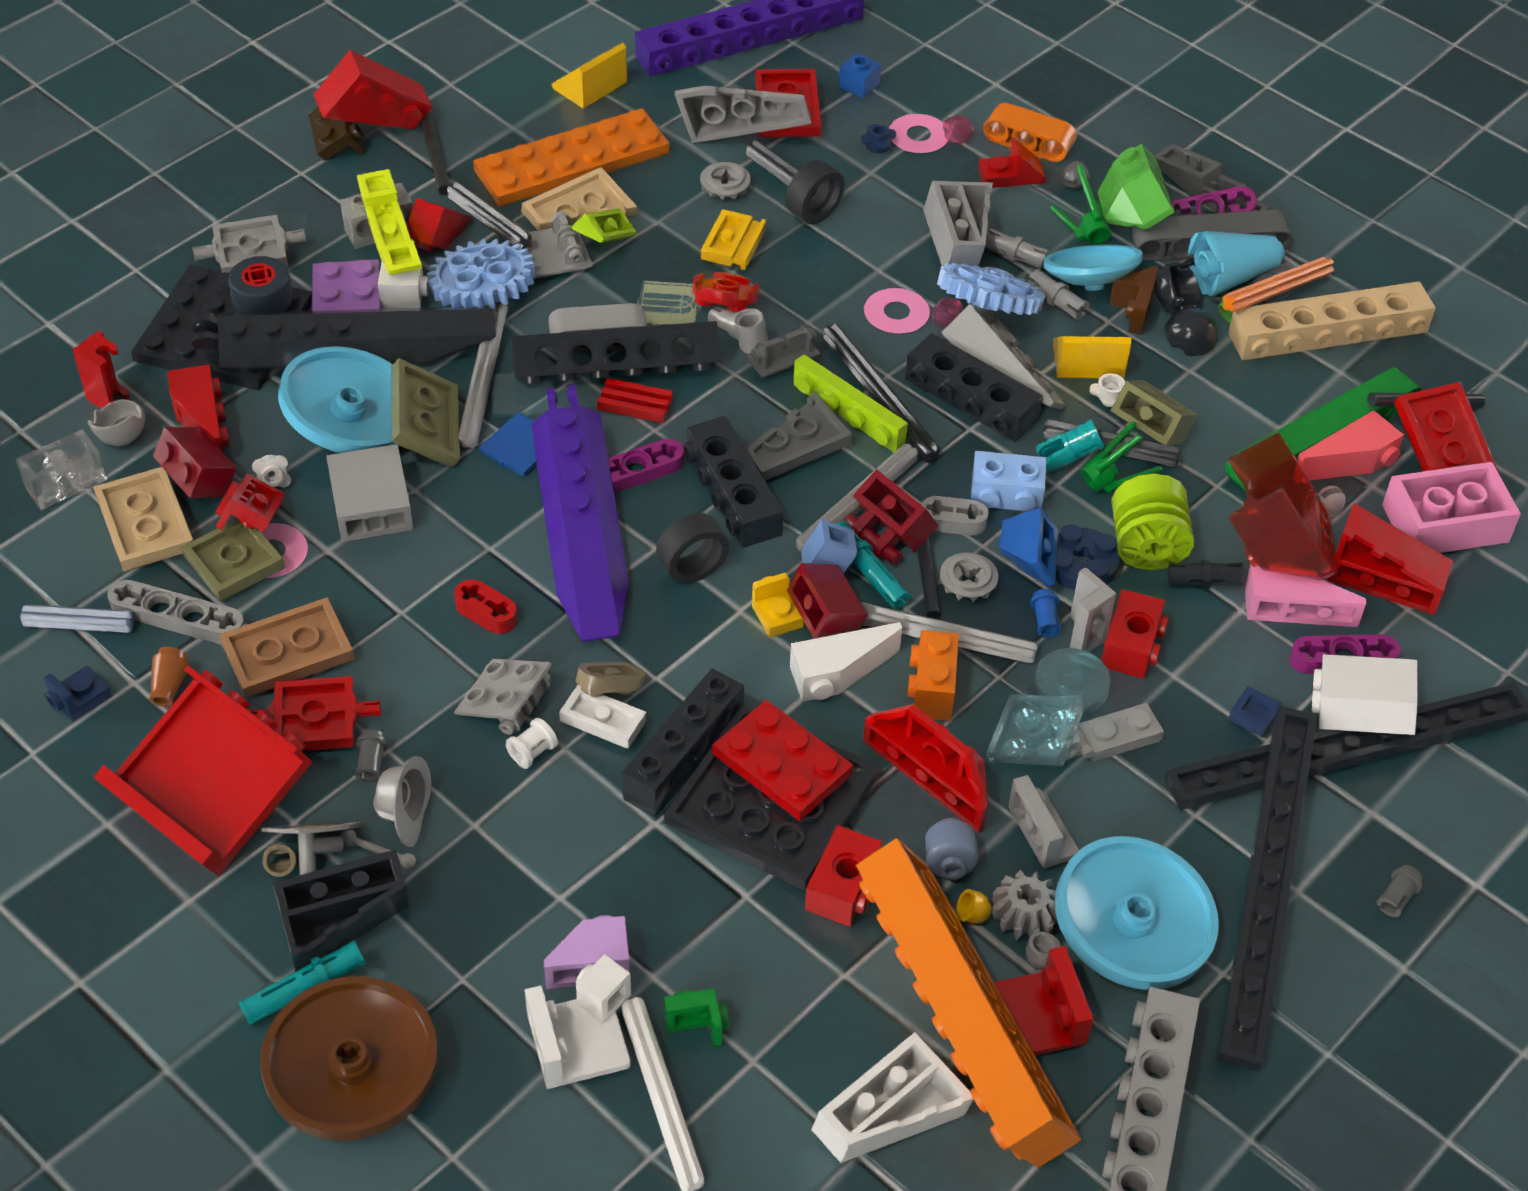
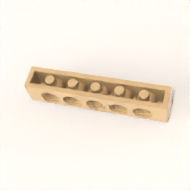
(1331, 320)

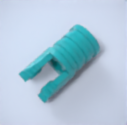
(1070, 446)

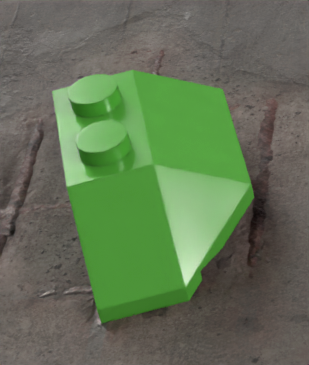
(1135, 190)

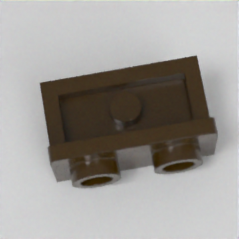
(334, 135)

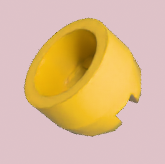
(973, 907)

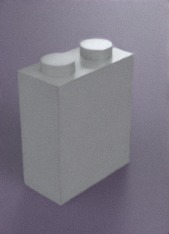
(369, 492)

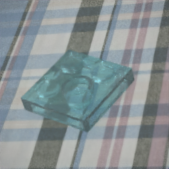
(1036, 730)

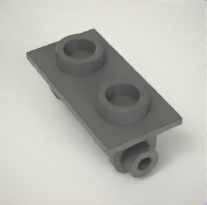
(780, 355)

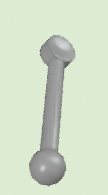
(350, 839)

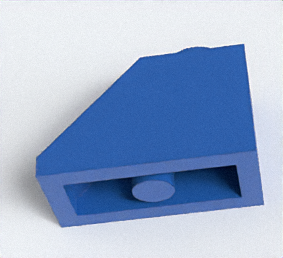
(1031, 544)

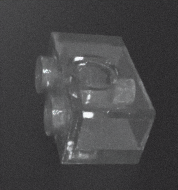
(61, 469)

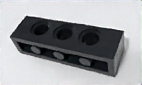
(973, 387)
(733, 481)
(681, 743)

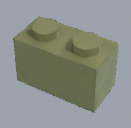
(1154, 412)

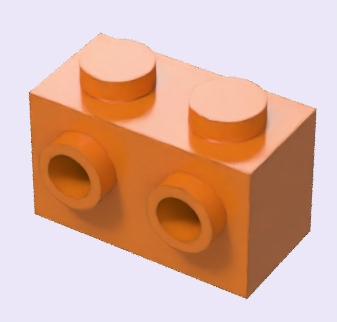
(936, 673)

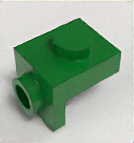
(696, 1010)

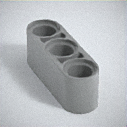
(597, 318)

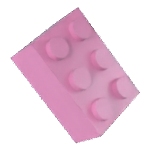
(1453, 507)

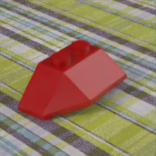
(931, 760)

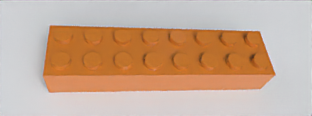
(967, 1006)

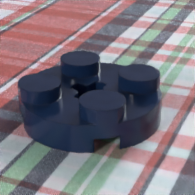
(1086, 542)

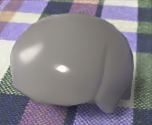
(118, 422)

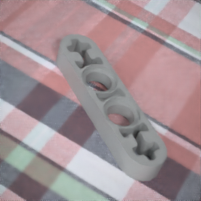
(179, 607)

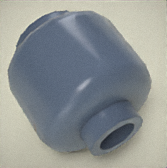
(951, 848)

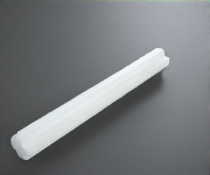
(662, 1095)

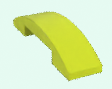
(387, 223)

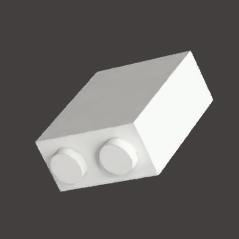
(1366, 694)

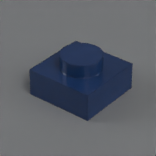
(1254, 711)

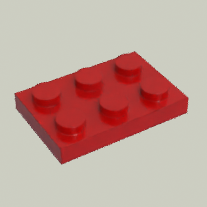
(792, 82)
(1443, 428)
(782, 759)

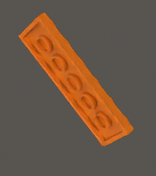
(568, 155)

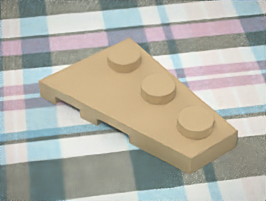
(579, 196)

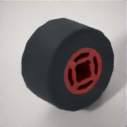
(260, 285)

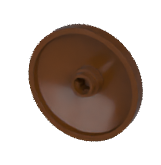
(349, 1058)

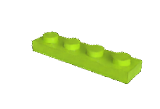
(850, 403)

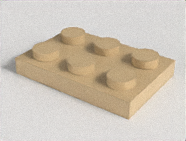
(143, 518)

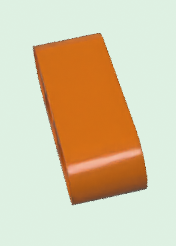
(1039, 133)

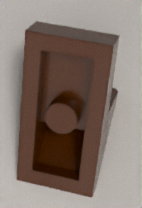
(1135, 294)

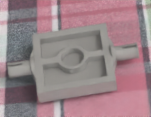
(248, 239)

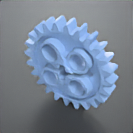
(481, 274)
(991, 288)

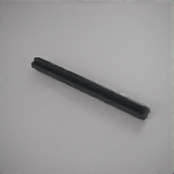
(880, 390)

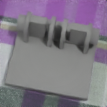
(558, 248)
(506, 692)

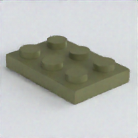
(425, 413)

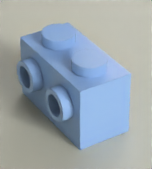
(1008, 484)

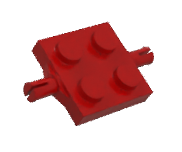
(319, 711)

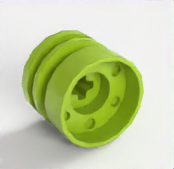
(1152, 522)

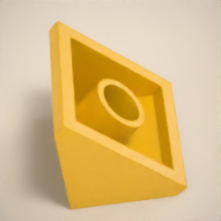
(595, 77)
(1090, 356)

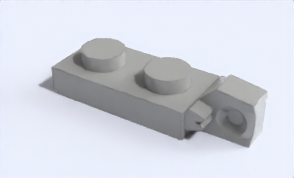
(1116, 733)

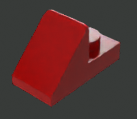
(1014, 170)

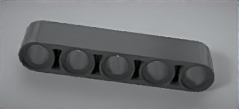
(1172, 235)

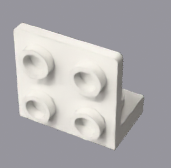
(572, 1041)

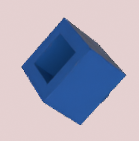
(859, 75)

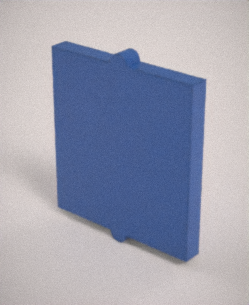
(513, 445)

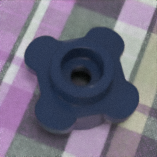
(878, 138)

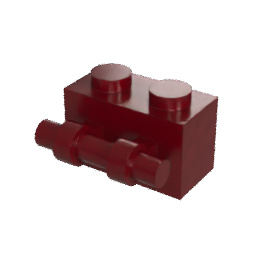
(896, 512)

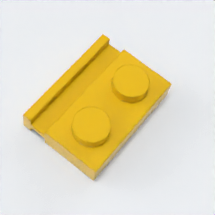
(733, 239)

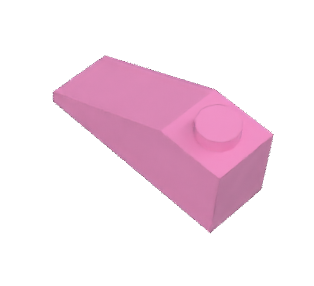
(1300, 600)

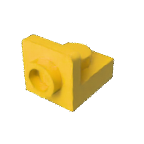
(775, 606)

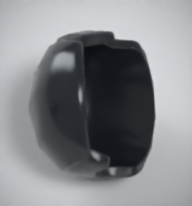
(1176, 287)
(1192, 330)

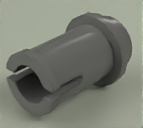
(371, 746)
(1404, 884)

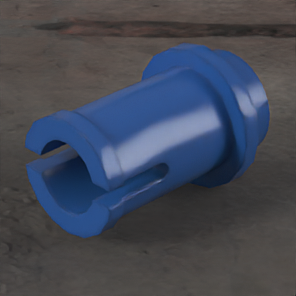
(1045, 606)

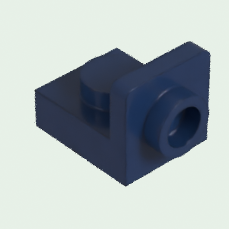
(76, 693)

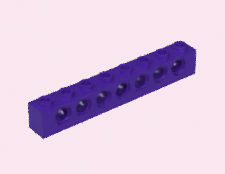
(737, 30)

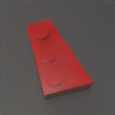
(371, 94)
(1389, 563)

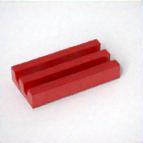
(637, 396)

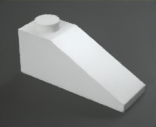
(402, 289)
(836, 662)

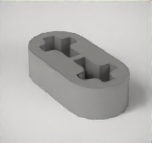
(955, 514)

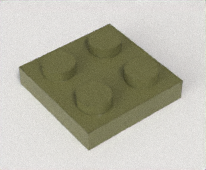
(232, 558)

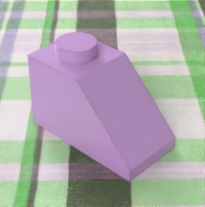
(586, 946)

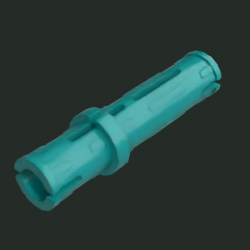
(878, 574)
(283, 991)

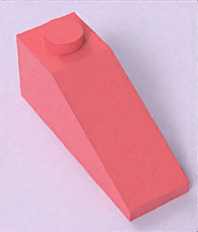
(1353, 449)

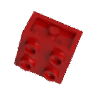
(1049, 1005)

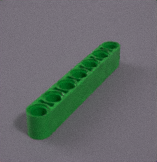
(1338, 414)

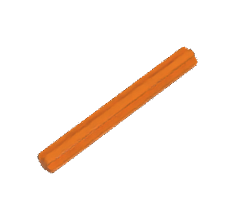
(1277, 284)

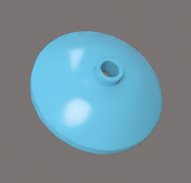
(1093, 264)

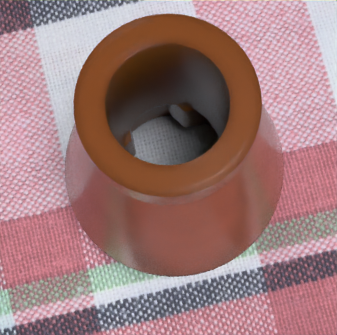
(167, 675)

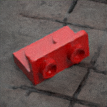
(250, 502)

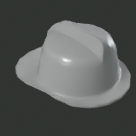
(403, 797)

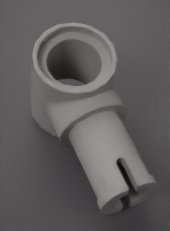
(745, 326)

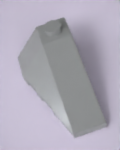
(732, 112)
(990, 341)

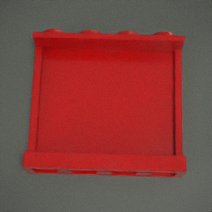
(209, 772)

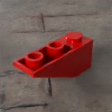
(195, 402)

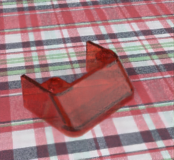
(1283, 515)

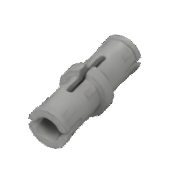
(1016, 249)
(1059, 295)

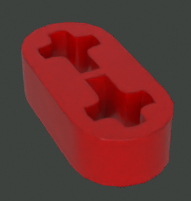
(488, 602)

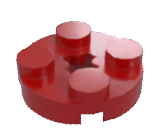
(725, 290)

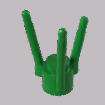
(1093, 224)
(1101, 469)

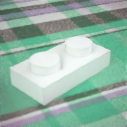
(603, 717)

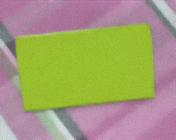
(605, 225)

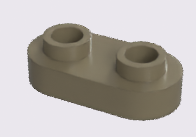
(609, 677)

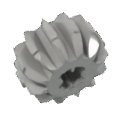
(1025, 905)

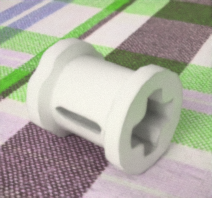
(531, 743)

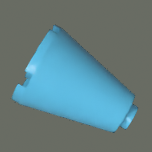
(1232, 259)

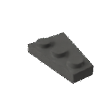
(800, 439)

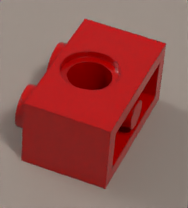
(1133, 634)
(829, 892)

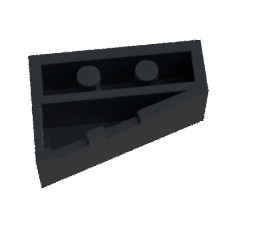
(339, 904)

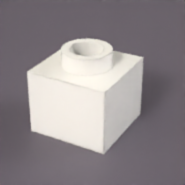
(602, 988)

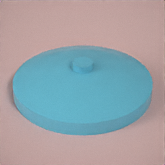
(339, 398)
(1136, 912)

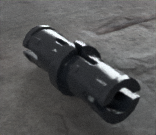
(1206, 574)

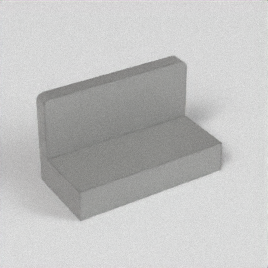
(1091, 611)

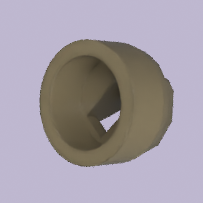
(279, 867)

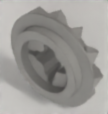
(715, 174)
(969, 565)

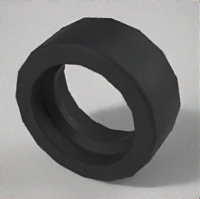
(805, 183)
(682, 535)

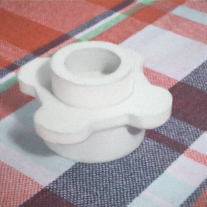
(1108, 388)
(272, 463)

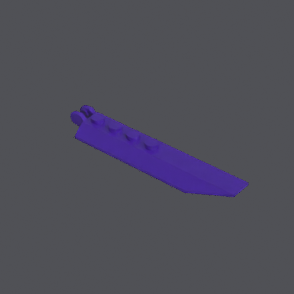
(581, 517)

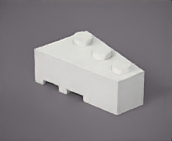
(892, 1101)

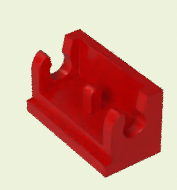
(97, 370)

